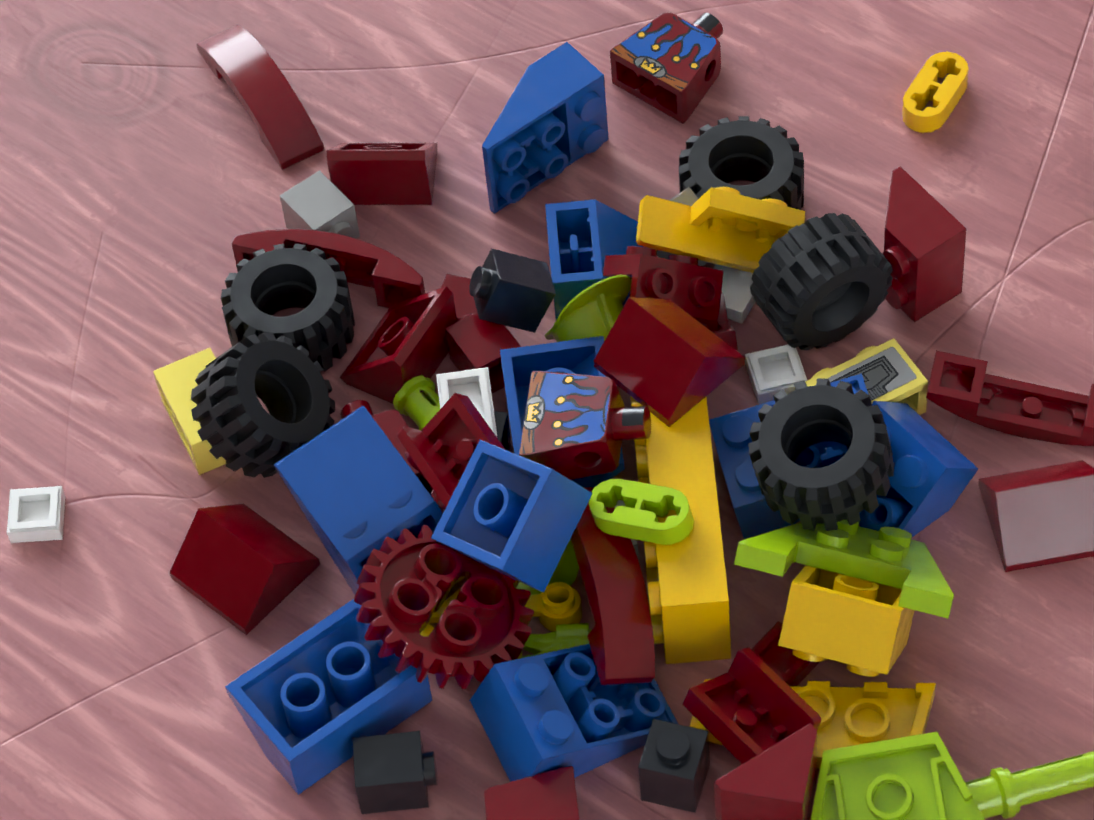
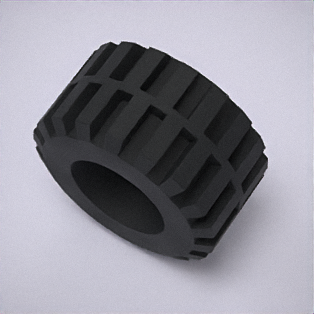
(746, 153)
(285, 281)
(821, 281)
(814, 417)
(236, 420)

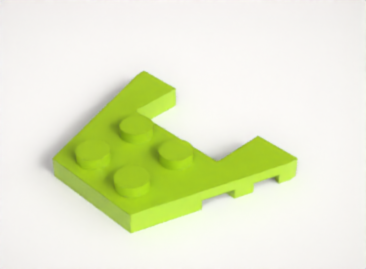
(858, 552)
(893, 782)

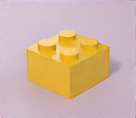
(845, 621)

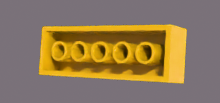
(690, 576)

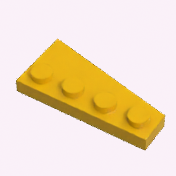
(861, 714)

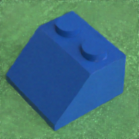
(512, 515)

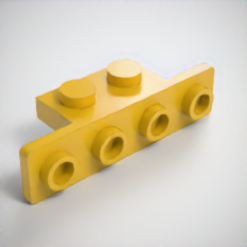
(717, 227)

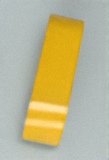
(926, 88)

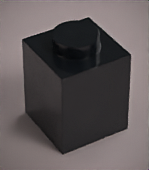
(512, 290)
(674, 765)
(392, 772)

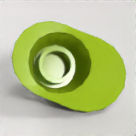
(592, 310)

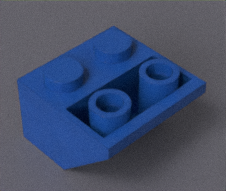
(579, 241)
(926, 473)

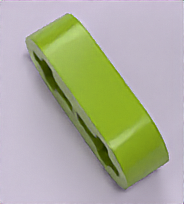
(643, 506)

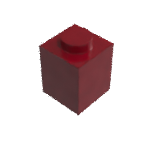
(478, 344)

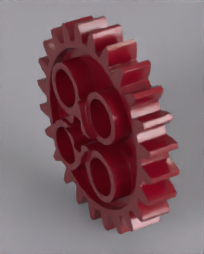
(412, 580)

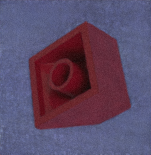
(923, 248)

